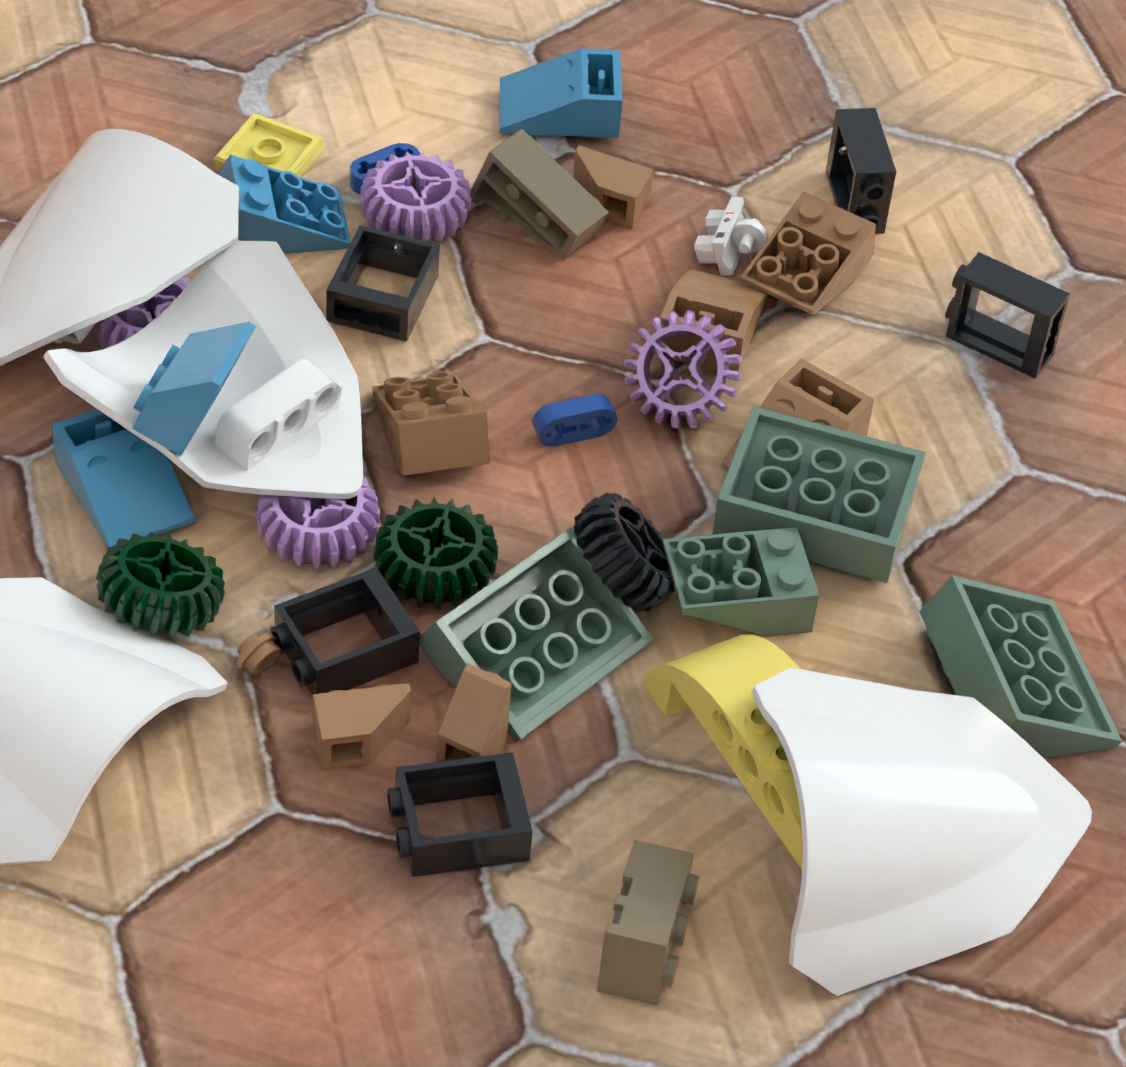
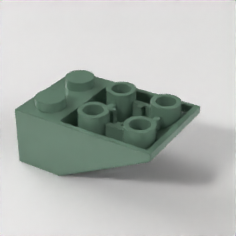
(745, 580)

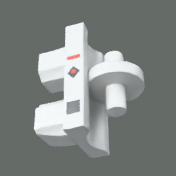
(729, 237)

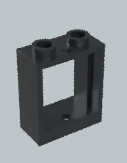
(863, 172)
(374, 309)
(993, 338)
(334, 603)
(460, 780)

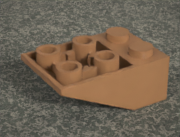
(812, 254)
(725, 301)
(818, 398)
(432, 423)

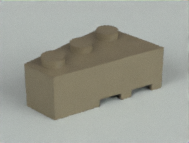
(539, 195)
(647, 923)

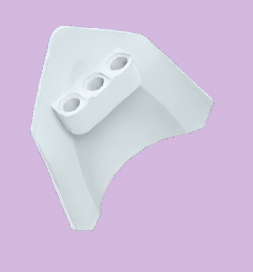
(109, 237)
(286, 409)
(70, 702)
(915, 822)

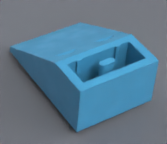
(565, 96)
(286, 208)
(119, 478)

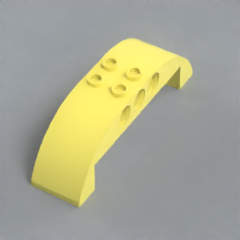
(719, 692)

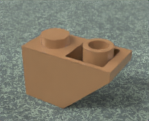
(617, 184)
(475, 717)
(358, 723)

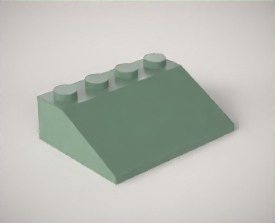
(830, 483)
(541, 629)
(1019, 665)

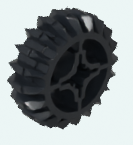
(624, 551)

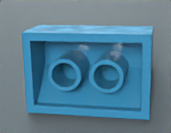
(188, 385)

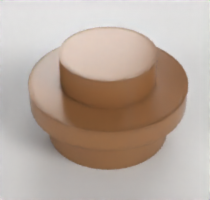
(258, 653)

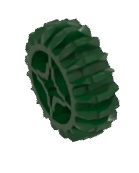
(436, 552)
(160, 585)

